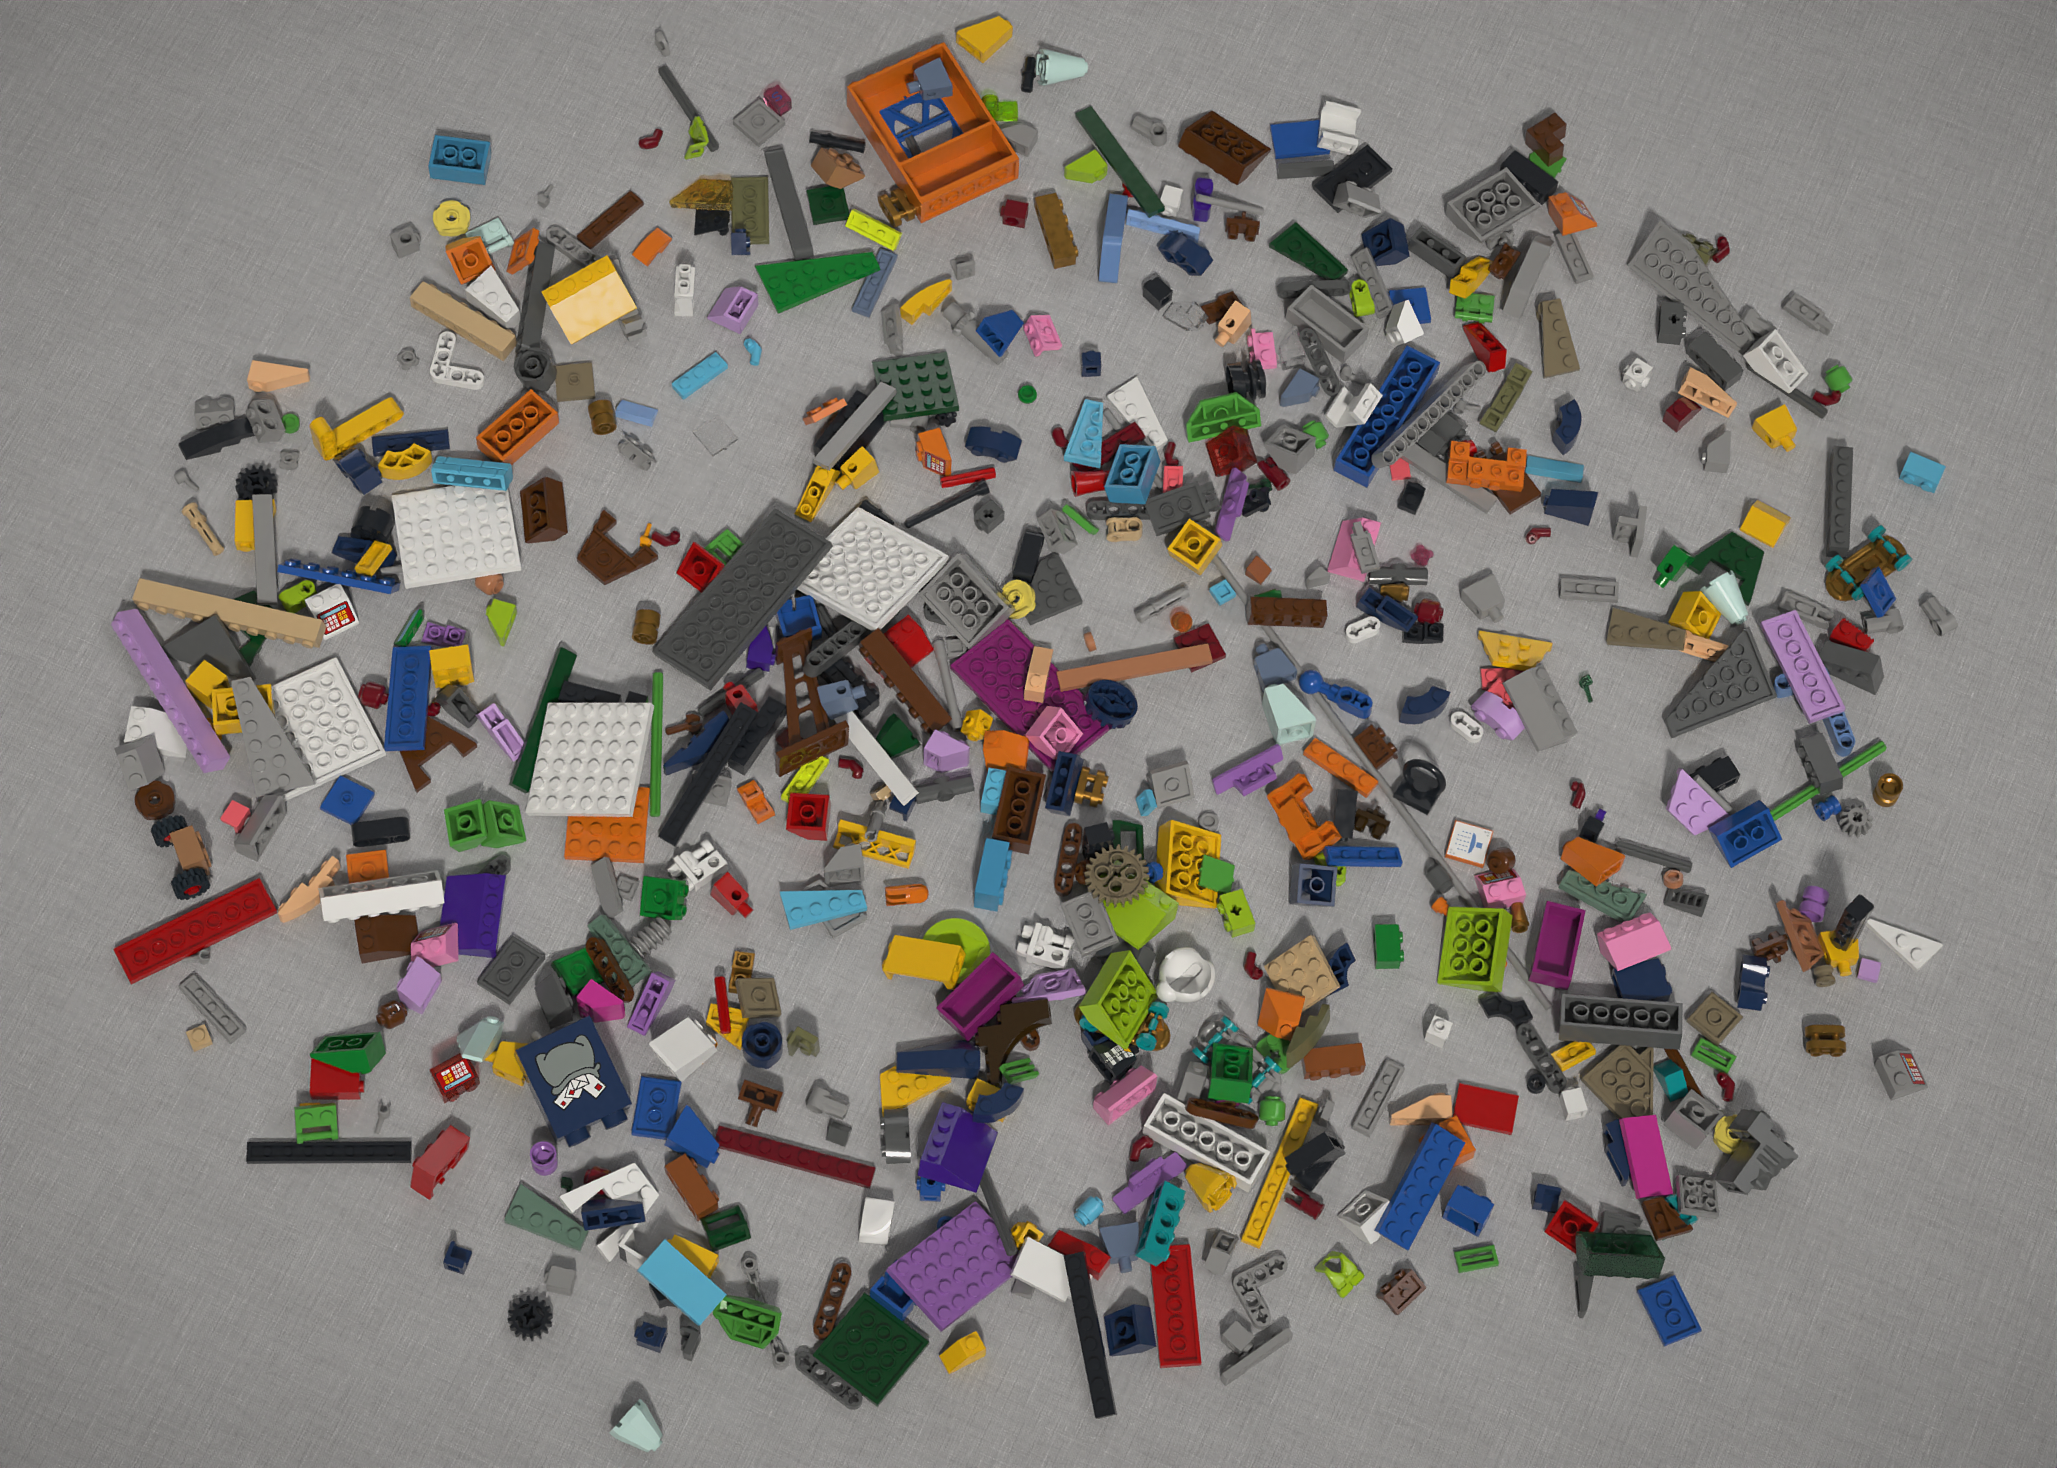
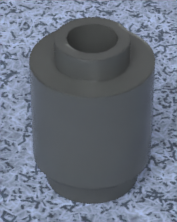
(1439, 878)

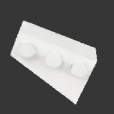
(493, 299)

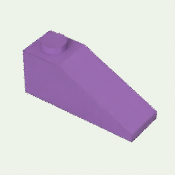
(651, 1002)

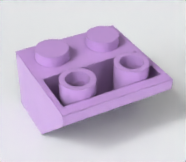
(734, 308)
(945, 753)
(418, 985)

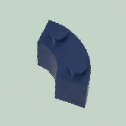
(1185, 254)
(1569, 422)
(1001, 446)
(360, 472)
(1424, 707)
(1340, 961)
(1752, 983)
(998, 1105)

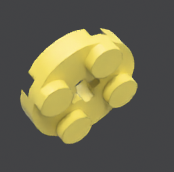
(455, 227)
(1027, 597)
(1722, 1136)

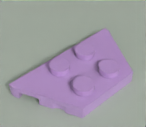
(1693, 806)
(1052, 986)

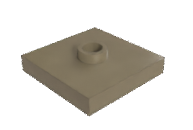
(574, 382)
(758, 997)
(1714, 1019)

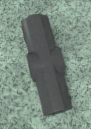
(1399, 574)
(944, 788)

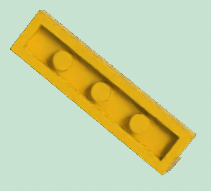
(884, 839)

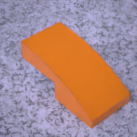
(651, 246)
(755, 802)

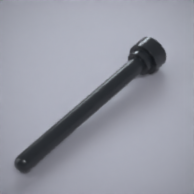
(979, 489)

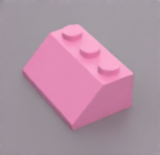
(1343, 558)
(1633, 941)
(1125, 1094)

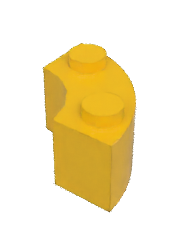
(405, 463)

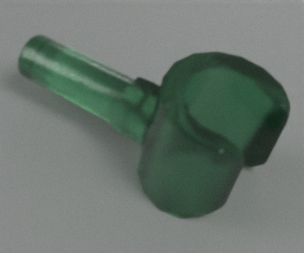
(1264, 482)
(1584, 682)
(567, 1183)

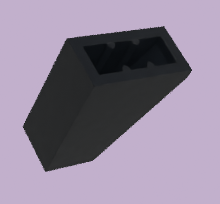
(1345, 812)
(1314, 1154)

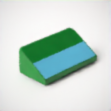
(409, 629)

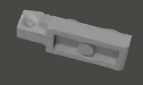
(1808, 314)
(893, 329)
(1364, 549)

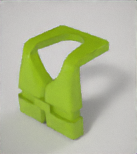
(700, 138)
(1346, 1278)

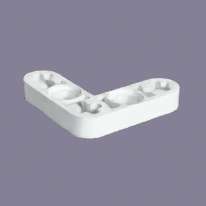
(448, 370)

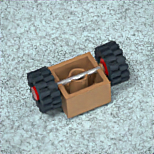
(190, 853)

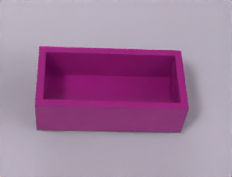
(1557, 945)
(980, 996)

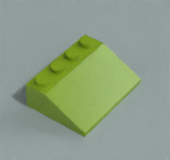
(1145, 916)
(1475, 948)
(1119, 998)

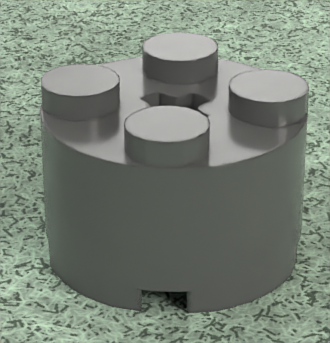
(535, 369)

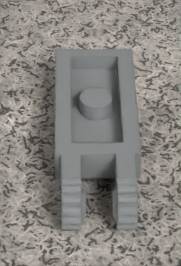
(1806, 610)

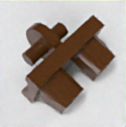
(1242, 225)
(1504, 262)
(1772, 948)

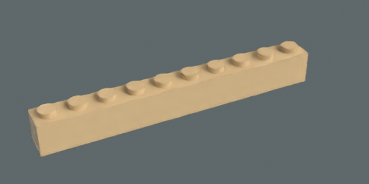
(233, 613)

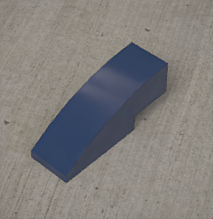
(354, 549)
(1386, 610)
(1616, 1151)

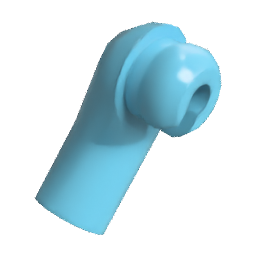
(755, 351)

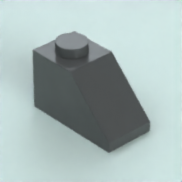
(458, 705)

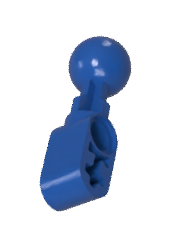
(1312, 682)

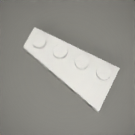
(1134, 406)

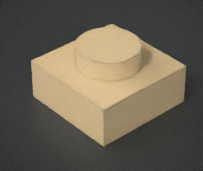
(881, 793)
(199, 1038)

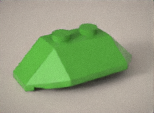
(1219, 413)
(748, 1320)

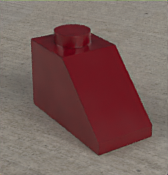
(1680, 413)

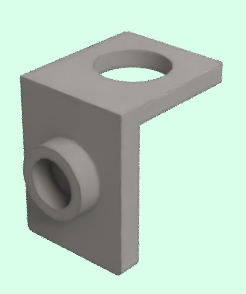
(963, 269)

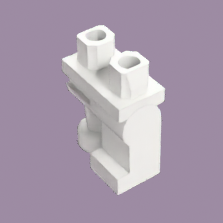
(684, 290)
(698, 873)
(1041, 950)

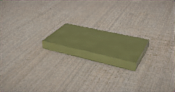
(751, 208)

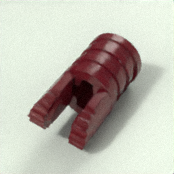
(1274, 473)
(1308, 1205)

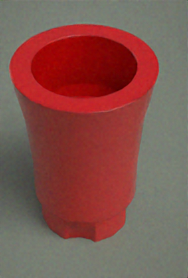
(1088, 481)

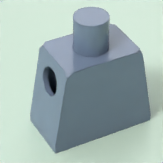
(931, 81)
(1273, 667)
(840, 698)
(1121, 1244)

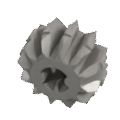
(1862, 824)

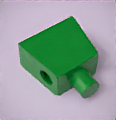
(1679, 559)

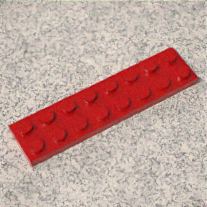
(195, 931)

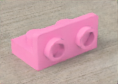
(1041, 334)
(1262, 348)

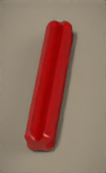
(967, 477)
(722, 1005)

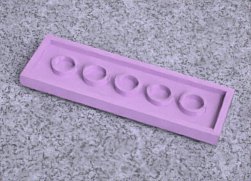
(1802, 666)

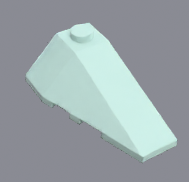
(480, 1039)

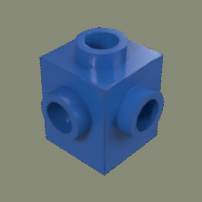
(930, 1189)

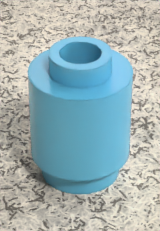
(1089, 1210)

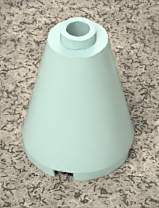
(1058, 67)
(1727, 597)

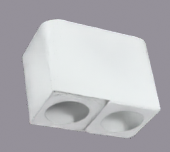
(876, 1221)

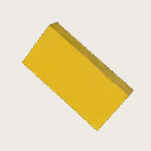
(373, 558)

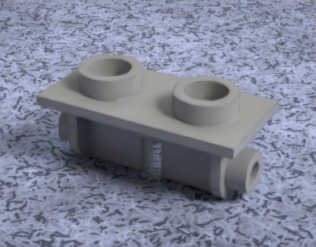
(642, 458)

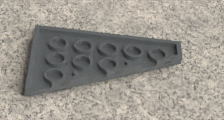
(1728, 687)

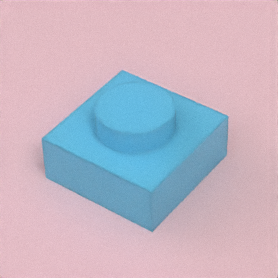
(1222, 592)
(1146, 802)

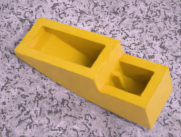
(1470, 277)
(925, 301)

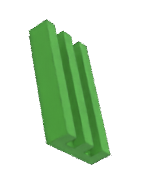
(1080, 519)
(1710, 1062)
(1016, 1064)
(1478, 1266)

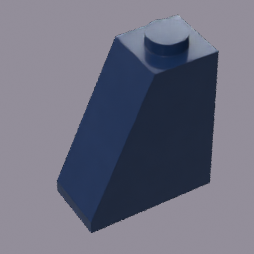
(1571, 505)

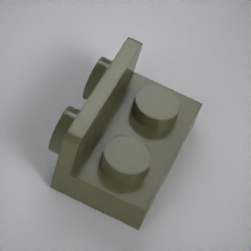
(804, 1040)

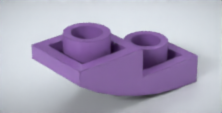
(443, 636)

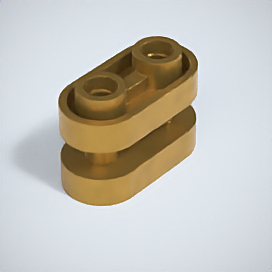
(905, 209)
(1099, 780)
(1817, 1047)

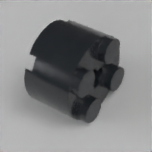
(372, 525)

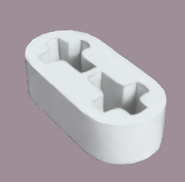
(1362, 629)
(1466, 727)

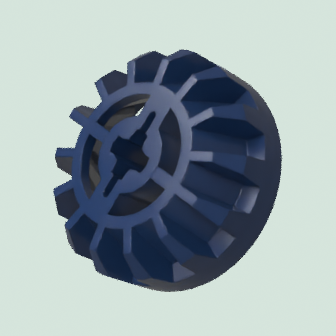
(1110, 704)

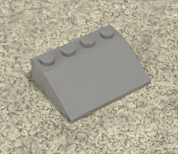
(1491, 206)
(966, 601)

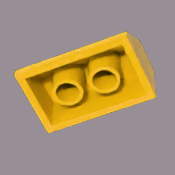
(225, 710)

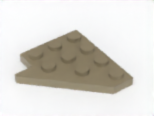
(1624, 1082)

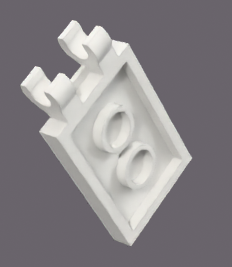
(1042, 1269)

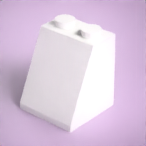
(684, 1048)

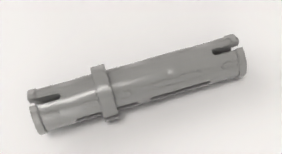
(1165, 602)
(877, 816)

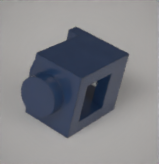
(740, 242)
(1088, 360)
(654, 1342)

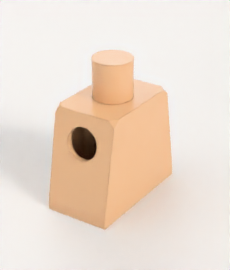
(1233, 324)

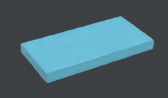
(681, 1282)

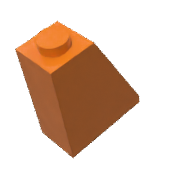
(1592, 860)

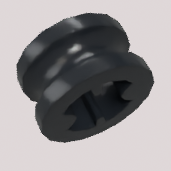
(1542, 1082)

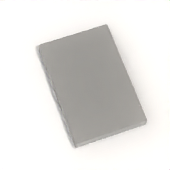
(1089, 923)

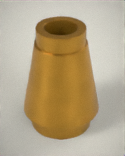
(1395, 591)
(1519, 919)

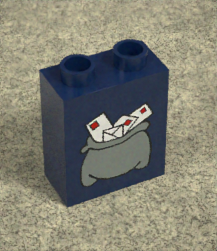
(574, 1082)

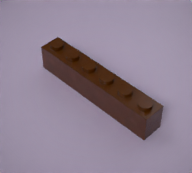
(904, 681)

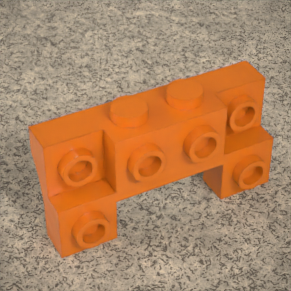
(1486, 472)
(1297, 819)

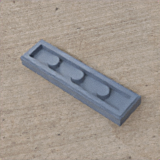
(874, 284)

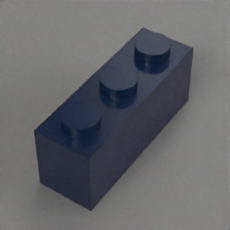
(1064, 783)

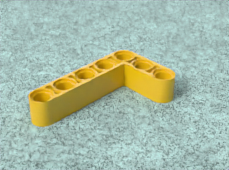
(334, 442)

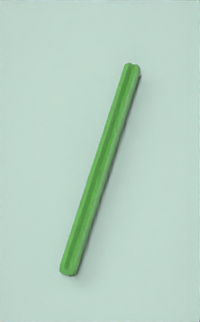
(656, 745)
(1845, 769)

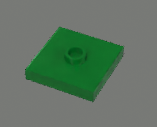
(576, 971)

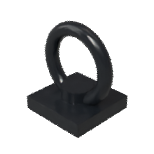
(1419, 788)

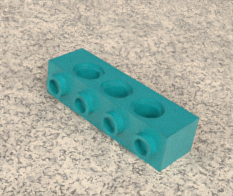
(1164, 1196)

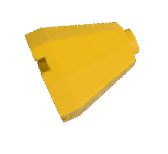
(1210, 1185)

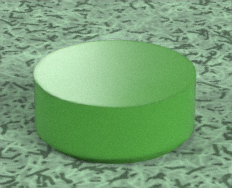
(291, 423)

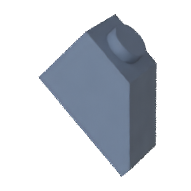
(1300, 389)

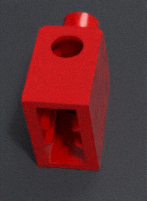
(737, 694)
(727, 890)

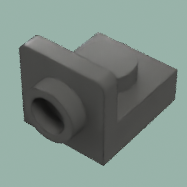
(691, 1344)

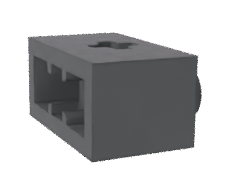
(1671, 323)

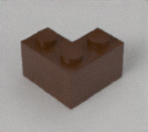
(1545, 139)

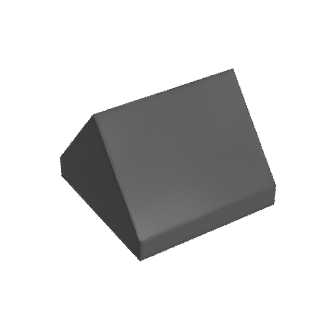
(838, 1133)

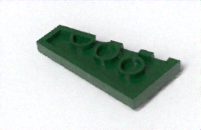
(1307, 252)

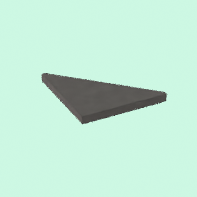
(211, 643)

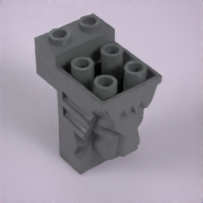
(1758, 1155)

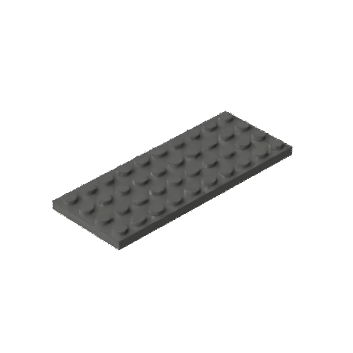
(742, 599)

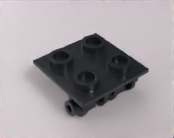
(711, 221)

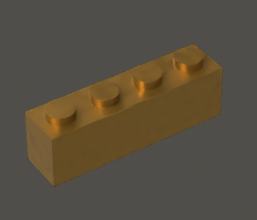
(1055, 230)

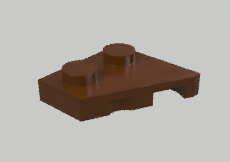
(1663, 1219)

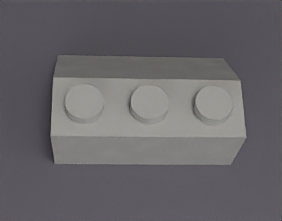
(260, 826)

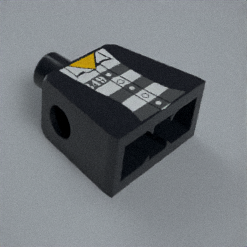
(1113, 1060)

